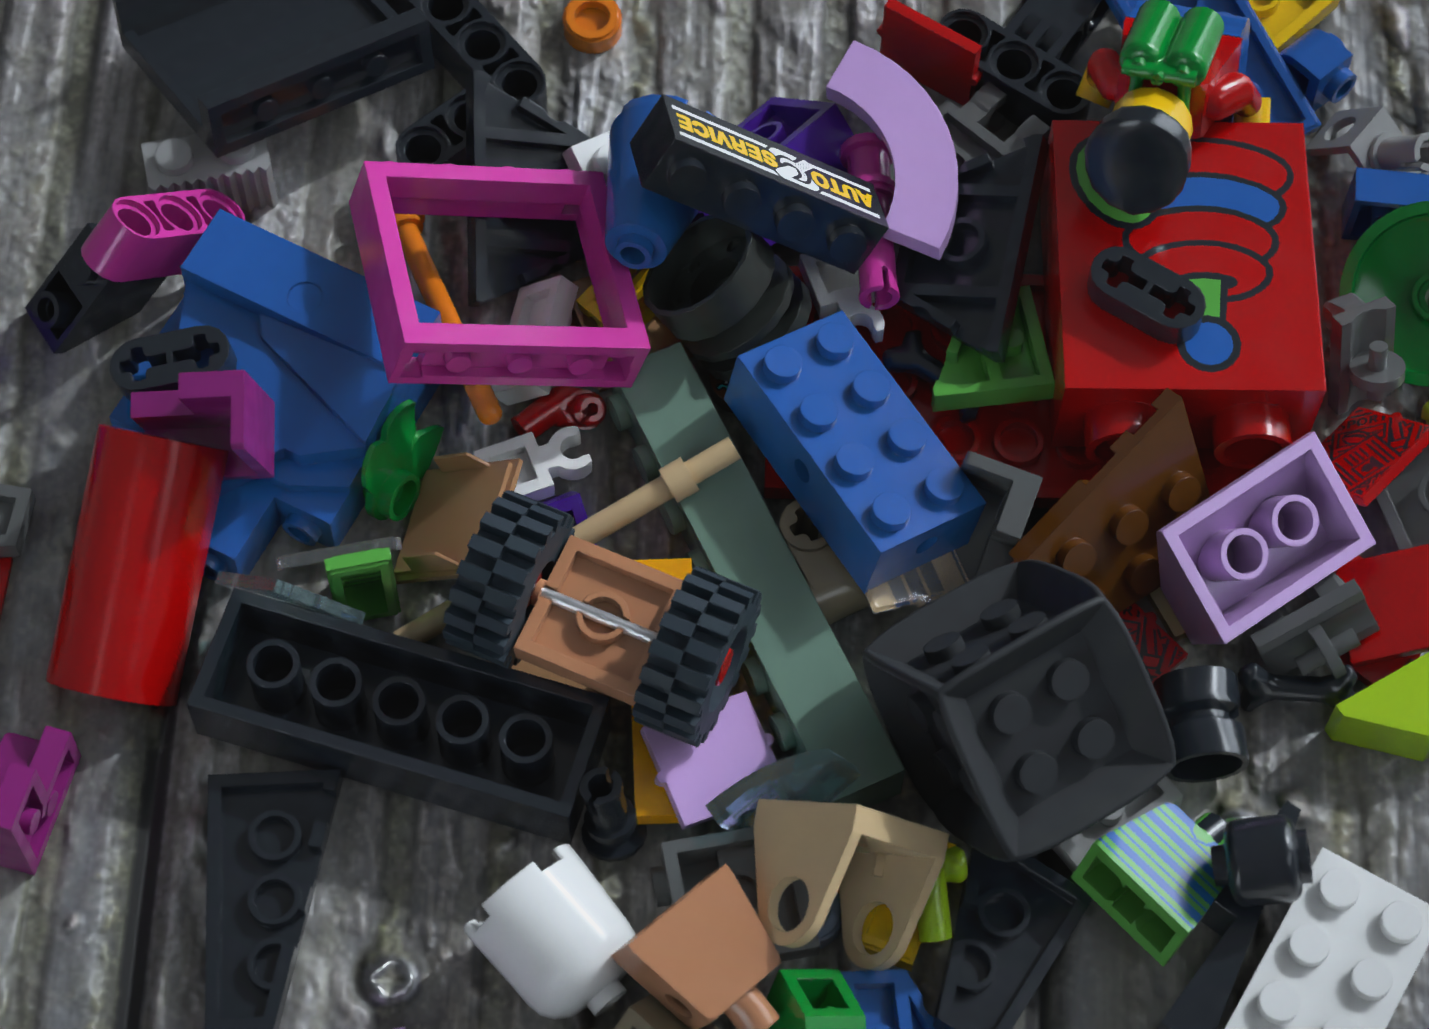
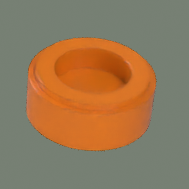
(592, 25)

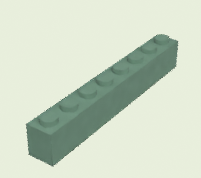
(734, 535)

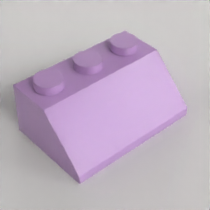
(1259, 543)

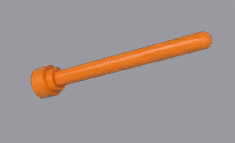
(436, 296)

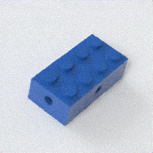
(853, 450)

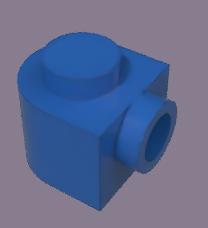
(1320, 67)

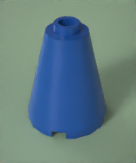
(639, 222)

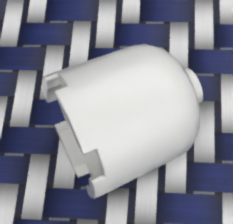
(555, 937)

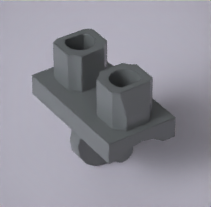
(1361, 351)
(1316, 632)

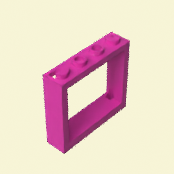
(489, 351)

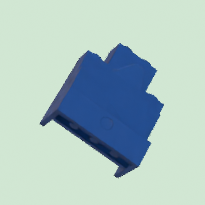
(316, 352)

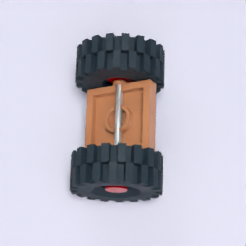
(601, 618)

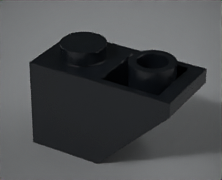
(80, 303)

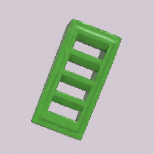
(364, 582)

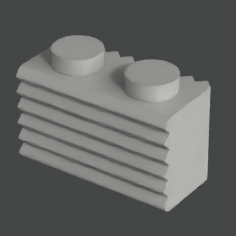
(189, 164)

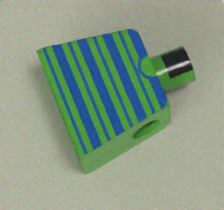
(1155, 876)

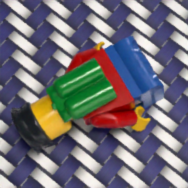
(1168, 86)

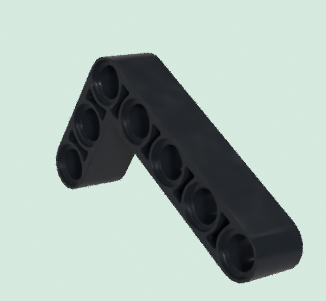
(456, 46)

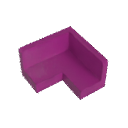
(215, 411)
(32, 791)

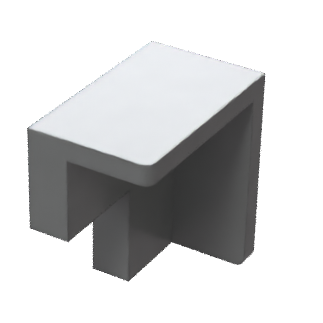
(1008, 500)

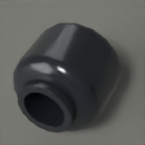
(1263, 860)

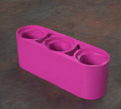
(152, 233)

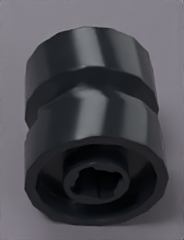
(1201, 716)

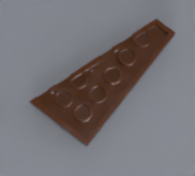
(1111, 522)

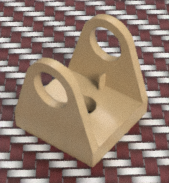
(849, 849)

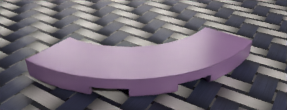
(916, 140)

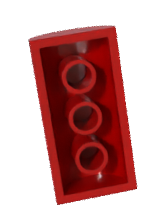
(136, 567)

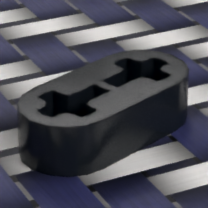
(1146, 295)
(169, 355)

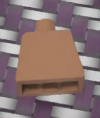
(706, 956)

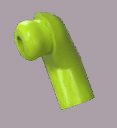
(935, 919)

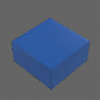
(1377, 194)

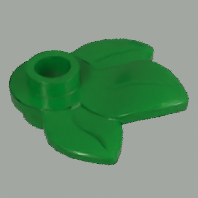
(397, 463)

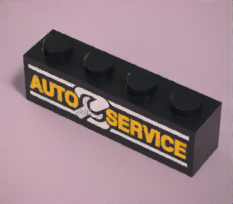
(757, 184)

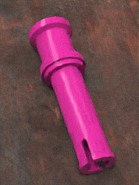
(870, 160)

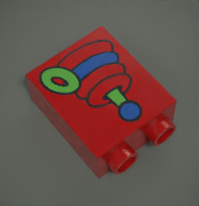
(1249, 246)

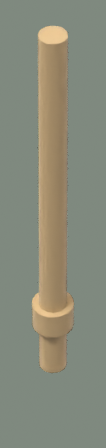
(676, 481)

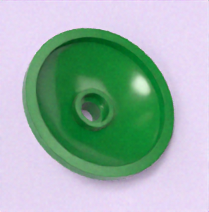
(1394, 263)

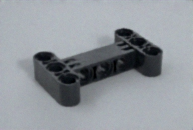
(1037, 51)

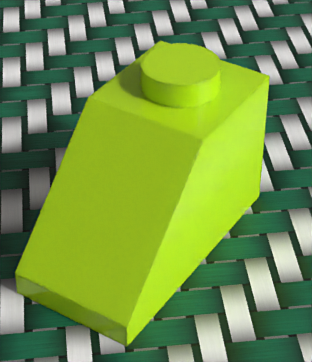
(1388, 714)

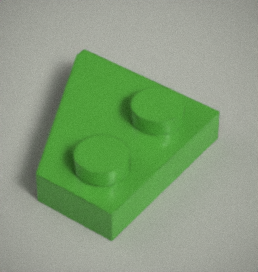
(977, 381)

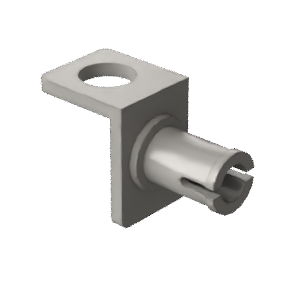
(1372, 141)

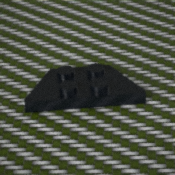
(520, 135)
(981, 270)

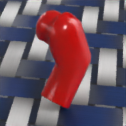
(561, 408)

